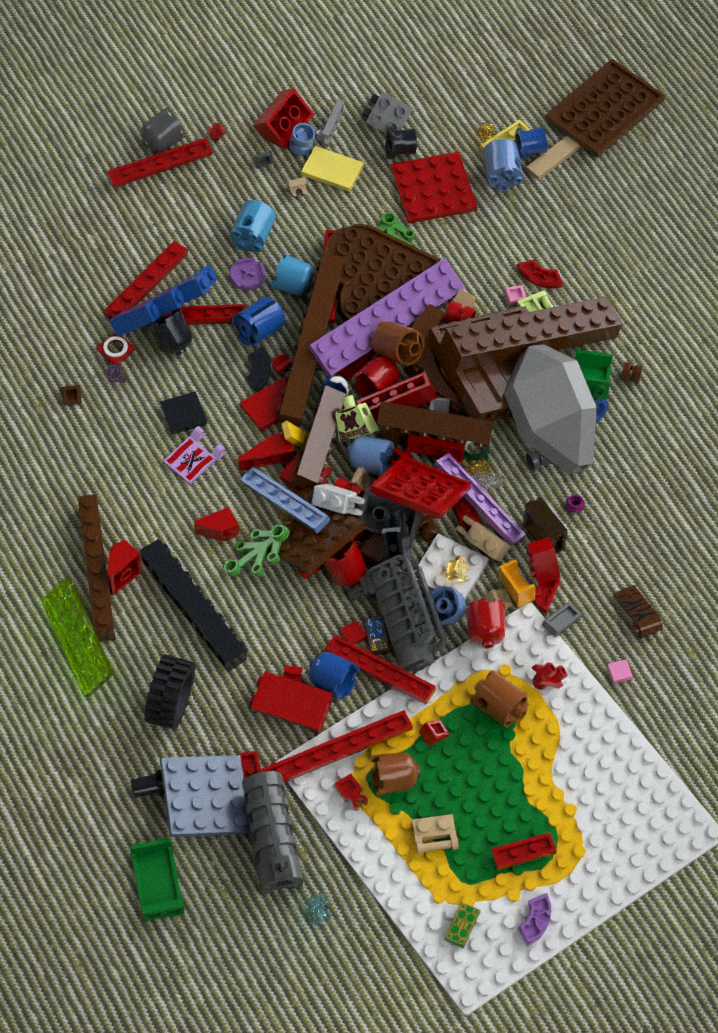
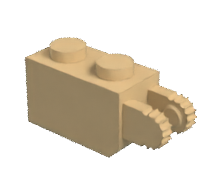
(484, 539)

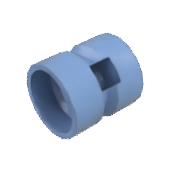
(302, 139)

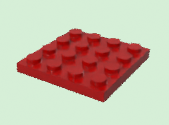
(433, 187)
(420, 487)

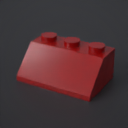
(282, 116)

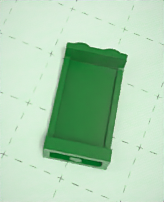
(596, 371)
(157, 879)

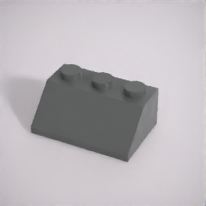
(374, 511)

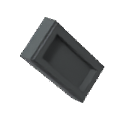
(562, 619)

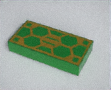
(462, 925)

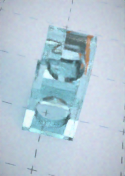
(318, 907)

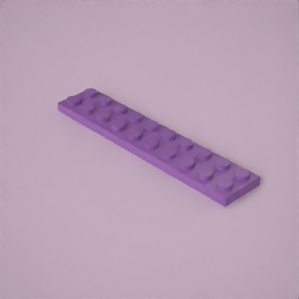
(401, 306)

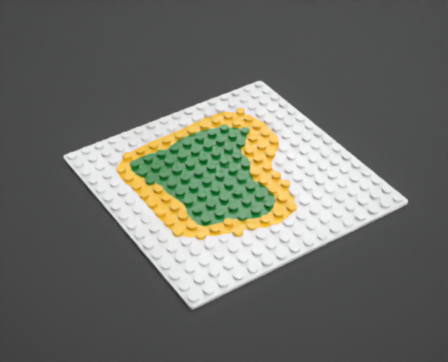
(562, 770)

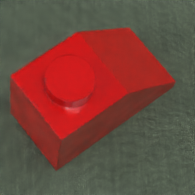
(218, 525)

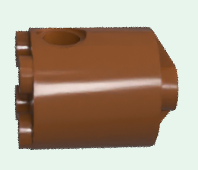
(398, 343)
(500, 699)

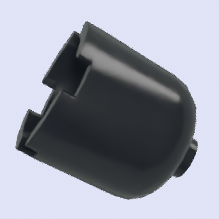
(171, 333)

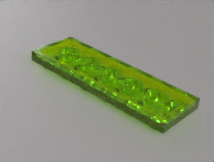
(77, 637)

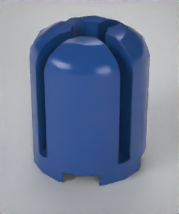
(259, 321)

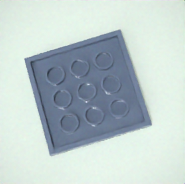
(204, 796)

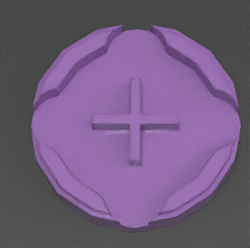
(247, 274)

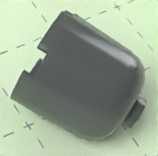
(161, 132)

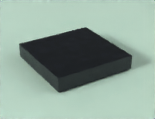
(183, 413)

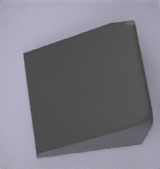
(263, 159)

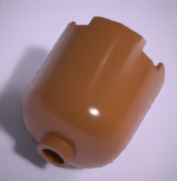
(393, 773)

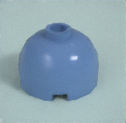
(449, 605)

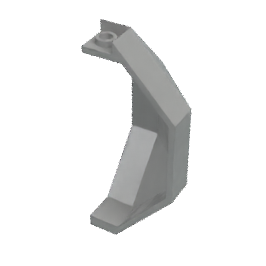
(553, 407)

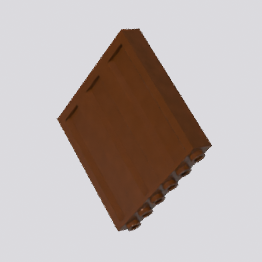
(482, 386)

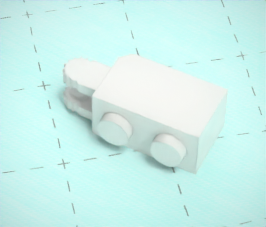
(336, 499)

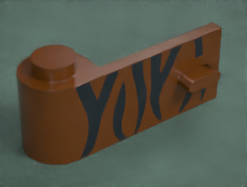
(642, 614)

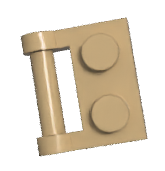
(434, 828)

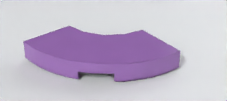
(537, 920)

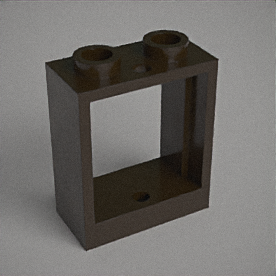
(543, 523)

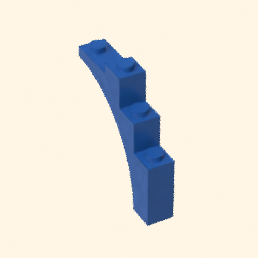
(165, 302)

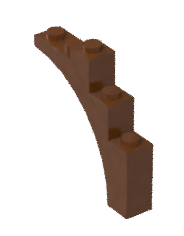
(431, 317)

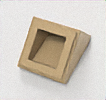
(465, 298)
(500, 594)

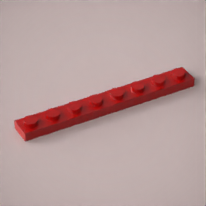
(341, 746)

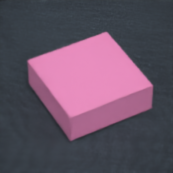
(514, 294)
(619, 671)

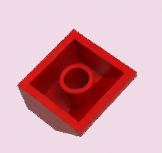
(123, 565)

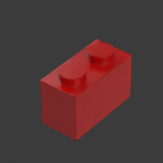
(543, 561)

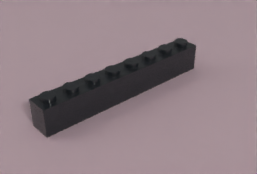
(193, 605)

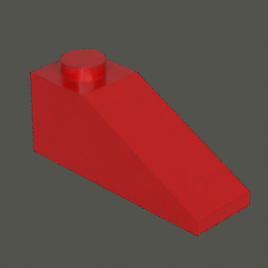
(268, 452)

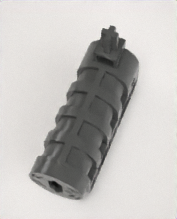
(271, 832)

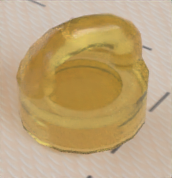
(486, 130)

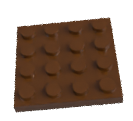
(310, 550)

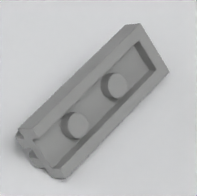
(325, 136)

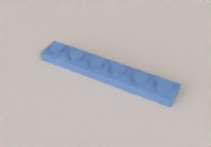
(285, 499)

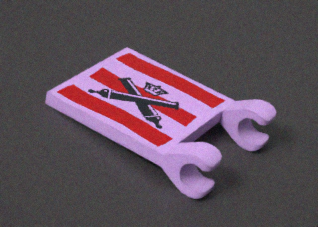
(191, 458)

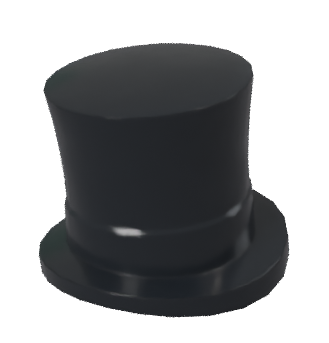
(400, 142)

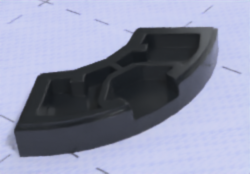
(260, 369)

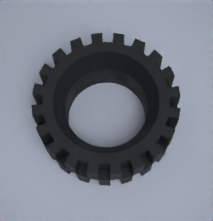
(169, 692)

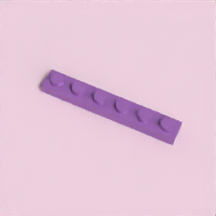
(483, 502)

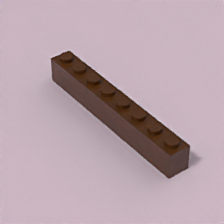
(96, 567)

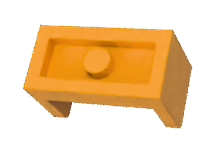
(515, 584)

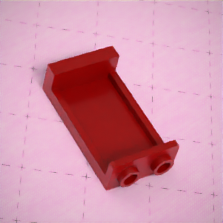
(291, 701)

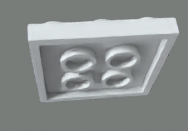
(437, 560)

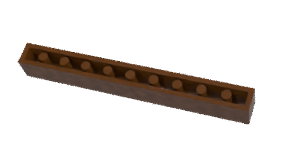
(313, 328)

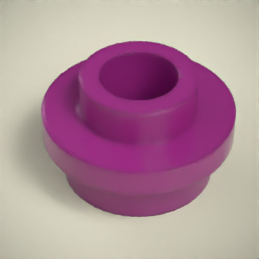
(575, 498)

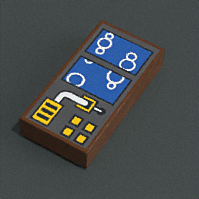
(376, 635)

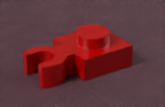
(350, 789)

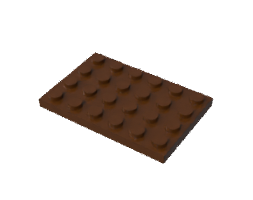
(604, 107)

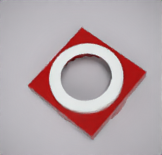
(115, 358)

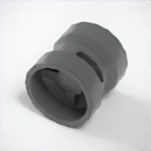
(536, 459)

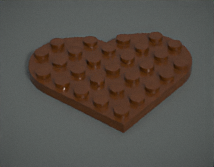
(373, 265)

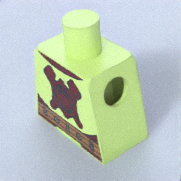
(354, 420)

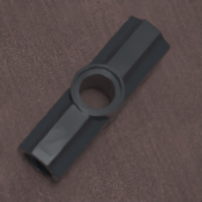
(147, 785)

